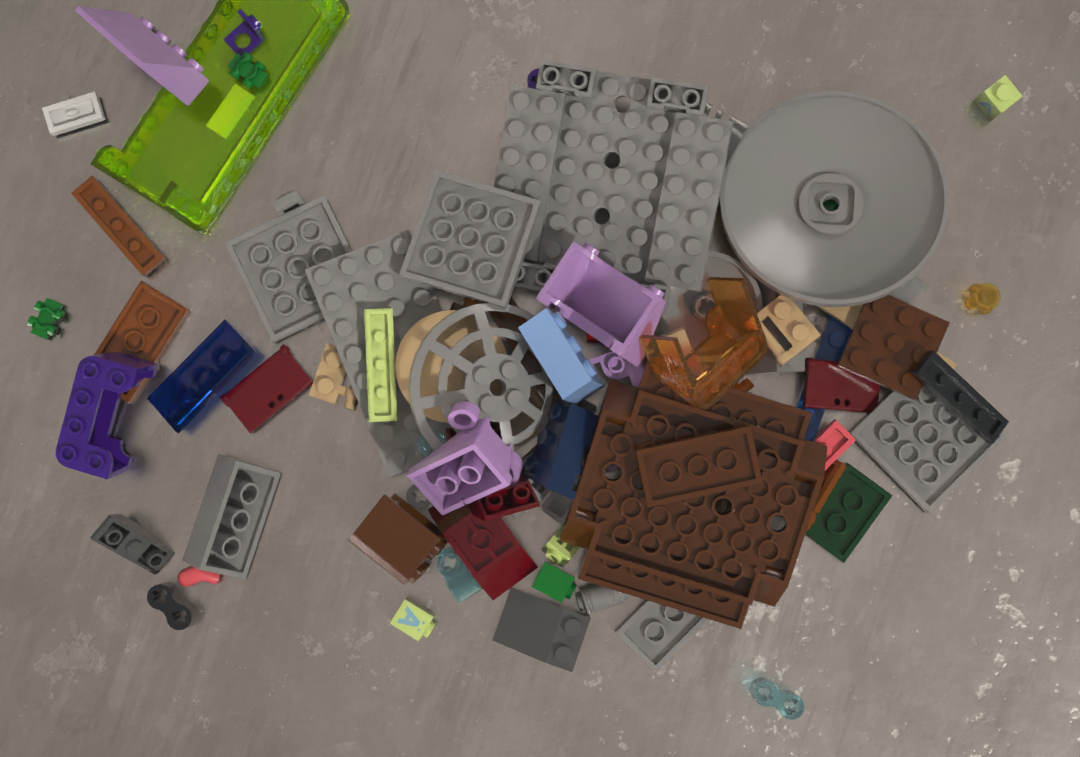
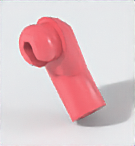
(192, 575)

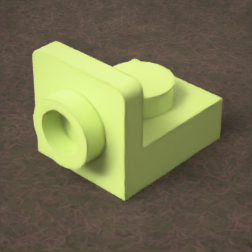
(559, 551)

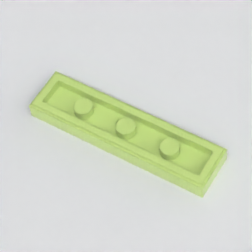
(380, 365)

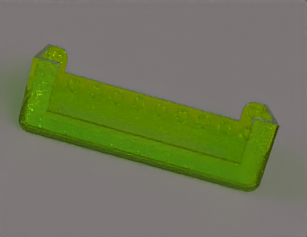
(199, 153)

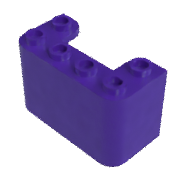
(91, 412)

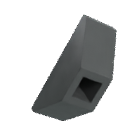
(132, 542)

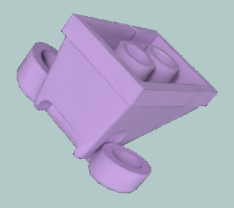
(467, 464)

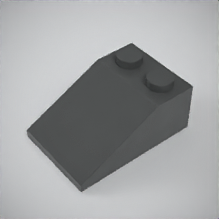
(542, 629)

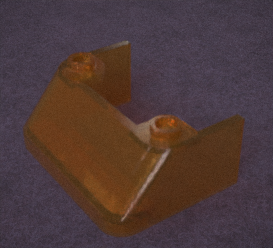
(722, 358)

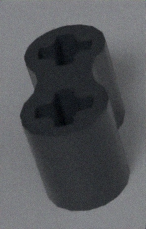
(172, 606)

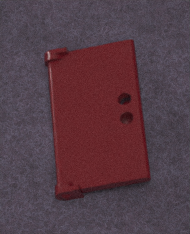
(264, 385)
(831, 386)

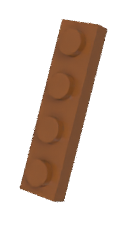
(118, 226)

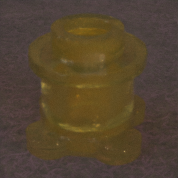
(977, 301)

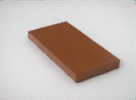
(144, 328)

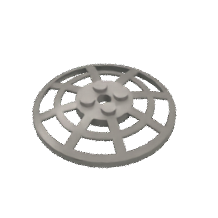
(479, 376)

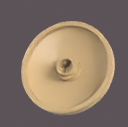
(433, 362)

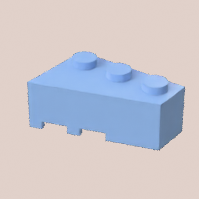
(561, 356)

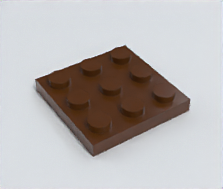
(890, 343)

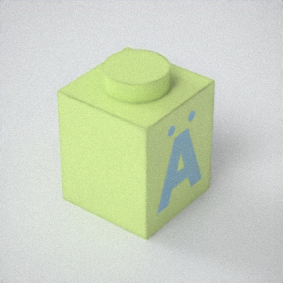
(998, 97)
(414, 619)

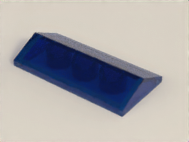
(202, 376)

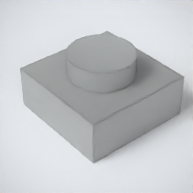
(288, 202)

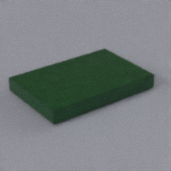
(848, 513)

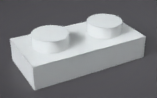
(73, 113)

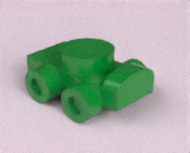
(252, 74)
(49, 315)

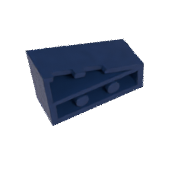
(561, 448)

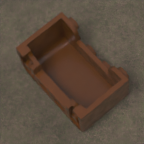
(399, 538)

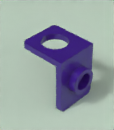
(249, 26)

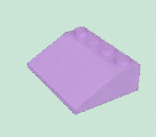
(149, 51)

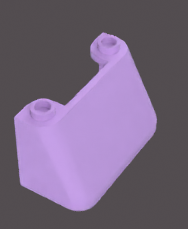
(603, 301)

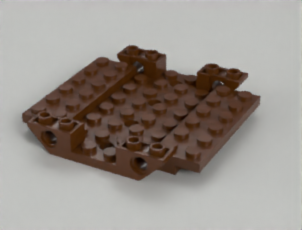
(686, 549)

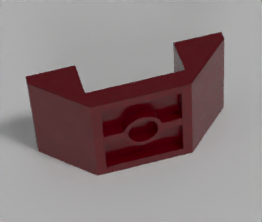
(504, 501)
(485, 549)

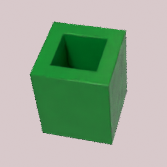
(554, 582)

